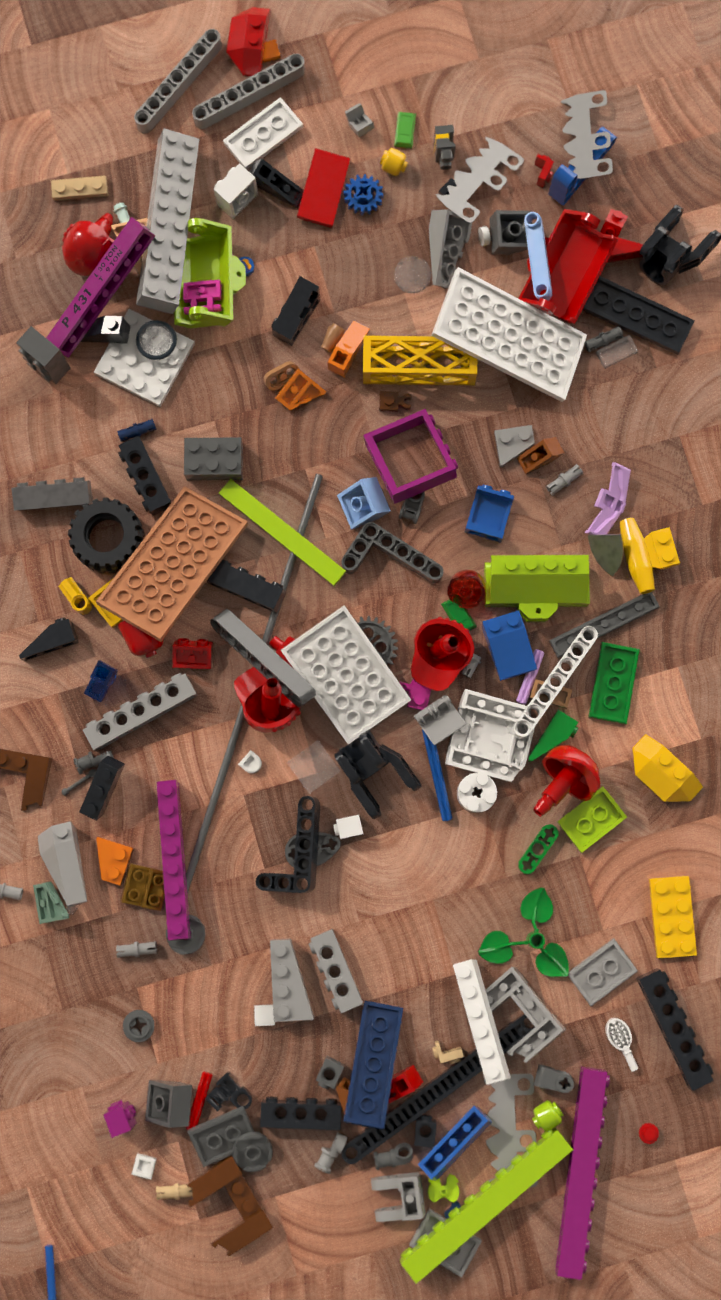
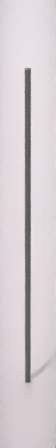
(240, 717)

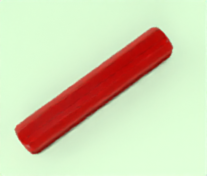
(199, 1099)

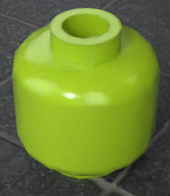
(547, 1115)

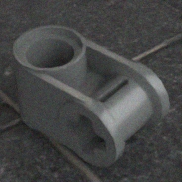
(412, 508)
(549, 1078)

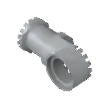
(329, 1154)

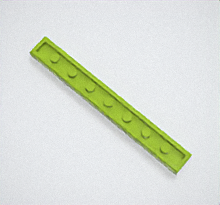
(282, 532)

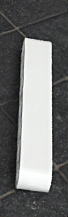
(562, 676)

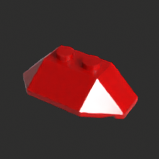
(248, 39)

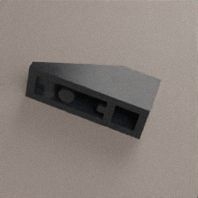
(276, 183)
(108, 330)
(53, 638)

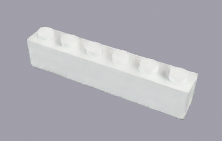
(481, 1021)

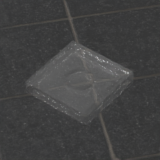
(313, 767)

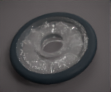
(160, 350)

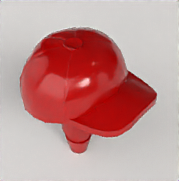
(87, 244)
(442, 661)
(264, 703)
(571, 773)

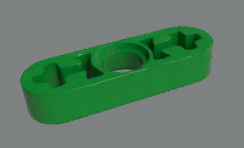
(542, 834)

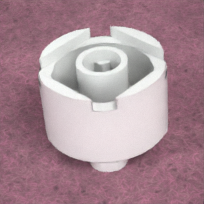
(480, 782)

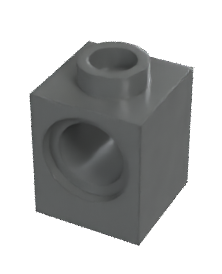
(336, 1066)

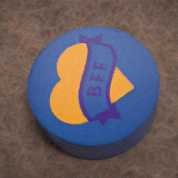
(249, 265)

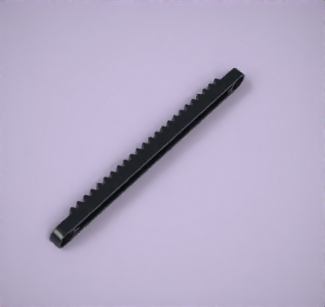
(431, 1094)

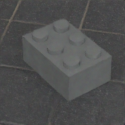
(42, 355)
(213, 458)

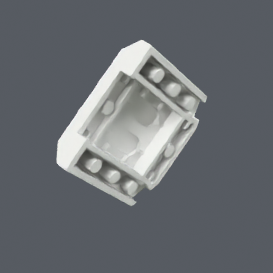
(487, 738)

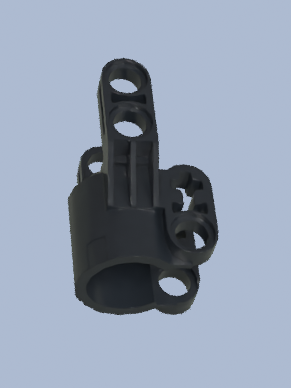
(666, 256)
(365, 758)

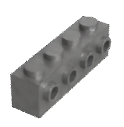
(52, 495)

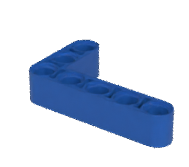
(565, 180)

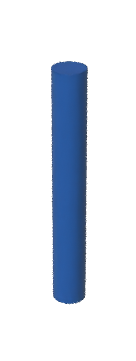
(51, 1287)

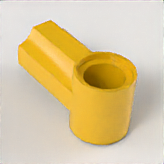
(75, 595)

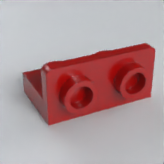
(192, 654)

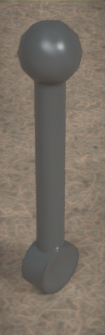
(65, 791)

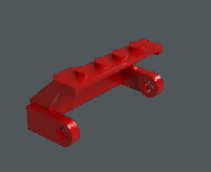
(575, 263)

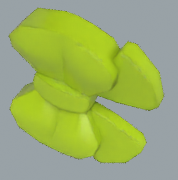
(450, 1191)

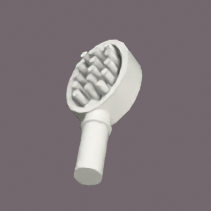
(621, 1038)

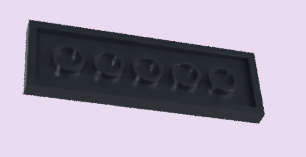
(638, 315)

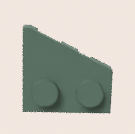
(49, 903)

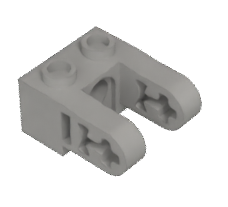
(411, 1194)

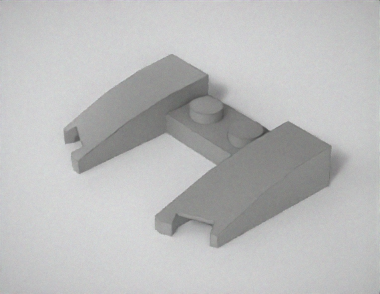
(546, 1024)

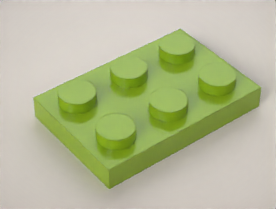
(592, 819)

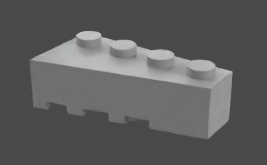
(288, 986)

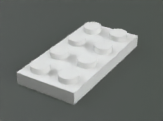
(263, 133)

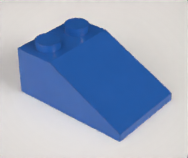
(509, 645)

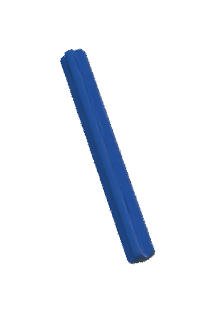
(438, 779)

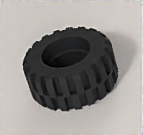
(89, 518)

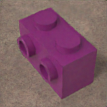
(120, 1118)

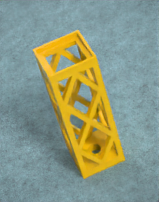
(418, 374)

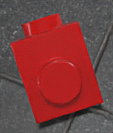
(546, 164)
(614, 223)

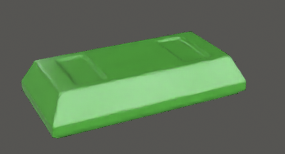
(405, 130)

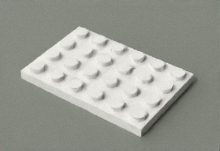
(346, 674)

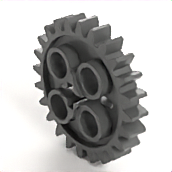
(385, 638)

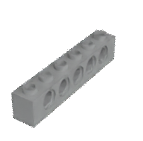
(93, 730)

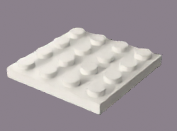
(144, 377)

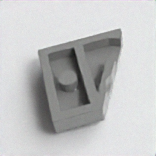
(513, 442)

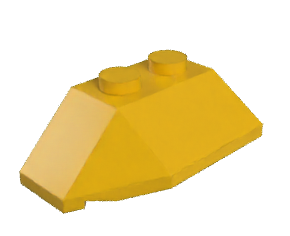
(663, 772)

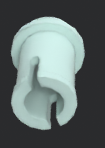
(121, 211)

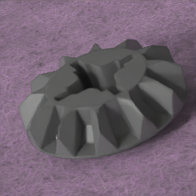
(134, 1034)

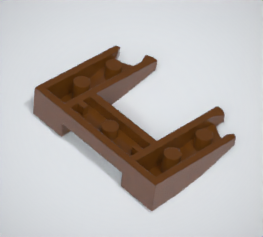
(37, 774)
(254, 1218)

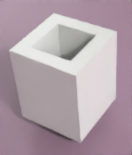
(348, 827)

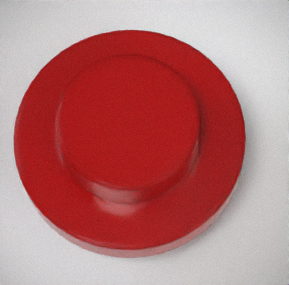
(648, 1133)

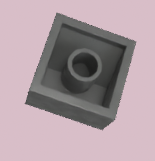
(508, 232)
(168, 1103)

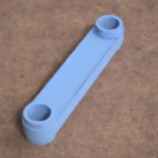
(538, 256)

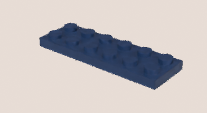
(373, 1065)

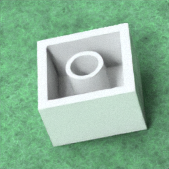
(235, 190)

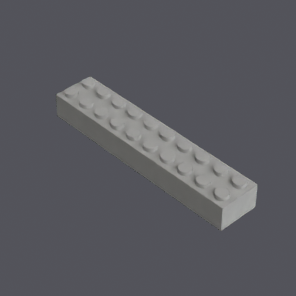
(168, 220)

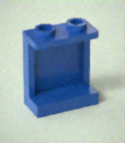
(489, 513)

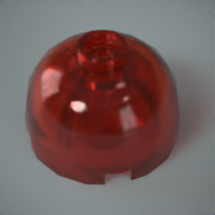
(467, 588)

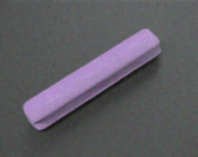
(529, 678)

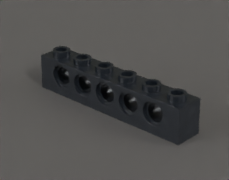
(693, 1078)

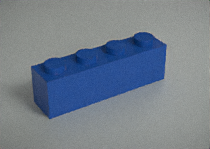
(455, 1143)

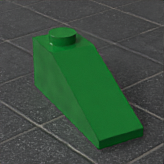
(557, 731)

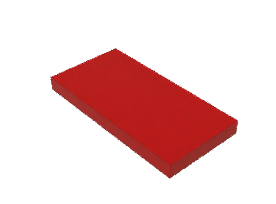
(323, 188)

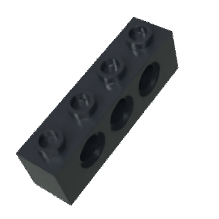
(135, 448)
(270, 1119)

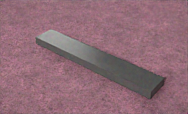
(607, 622)

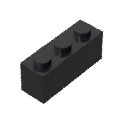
(102, 788)

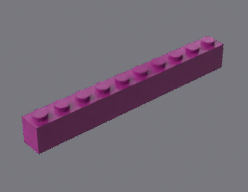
(581, 1173)

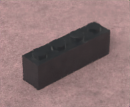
(247, 586)

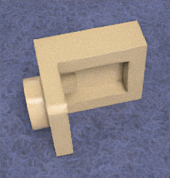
(452, 1055)

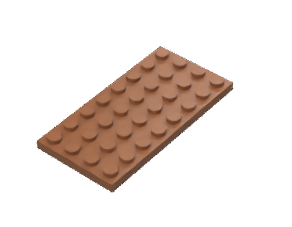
(172, 563)

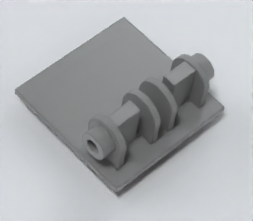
(440, 720)

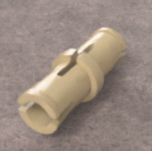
(176, 1191)

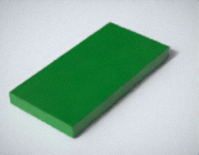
(613, 683)

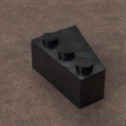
(296, 311)

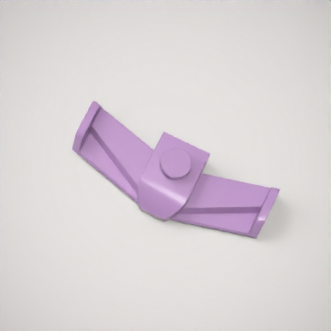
(611, 502)

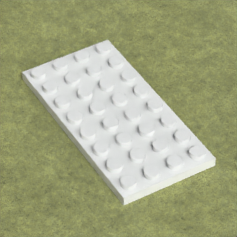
(509, 334)

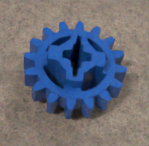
(362, 202)

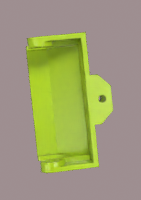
(210, 259)
(537, 583)

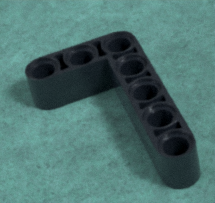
(300, 853)

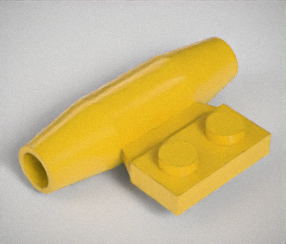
(646, 553)

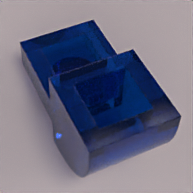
(101, 680)

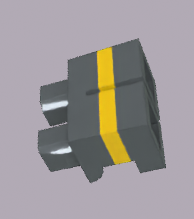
(444, 146)

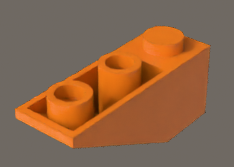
(347, 349)

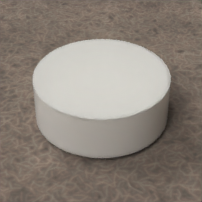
(484, 235)

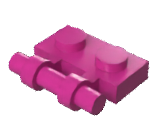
(203, 291)

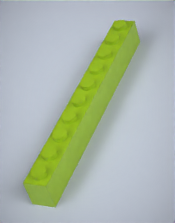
(485, 1205)

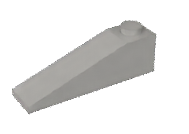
(447, 237)
(62, 857)

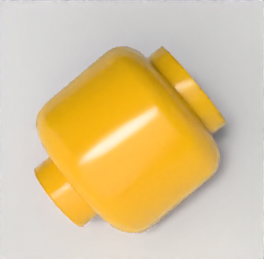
(393, 162)

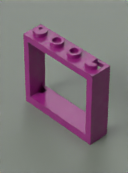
(423, 483)

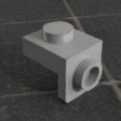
(358, 120)

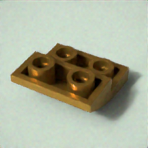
(144, 887)

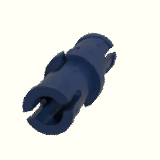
(136, 430)

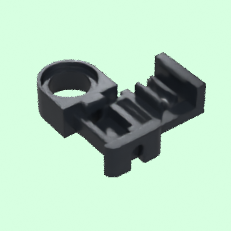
(227, 1088)

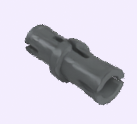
(603, 339)

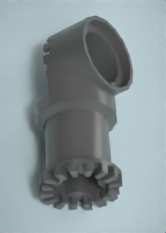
(90, 761)
(392, 1157)

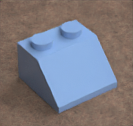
(363, 502)

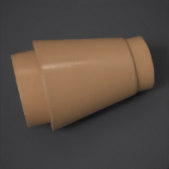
(332, 337)

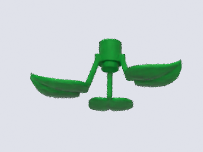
(551, 960)

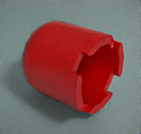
(138, 641)

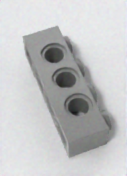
(341, 1002)

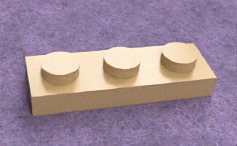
(79, 188)

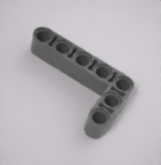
(391, 551)

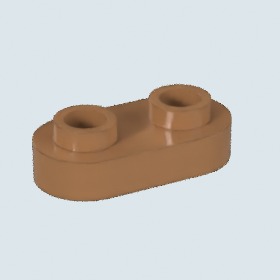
(280, 375)

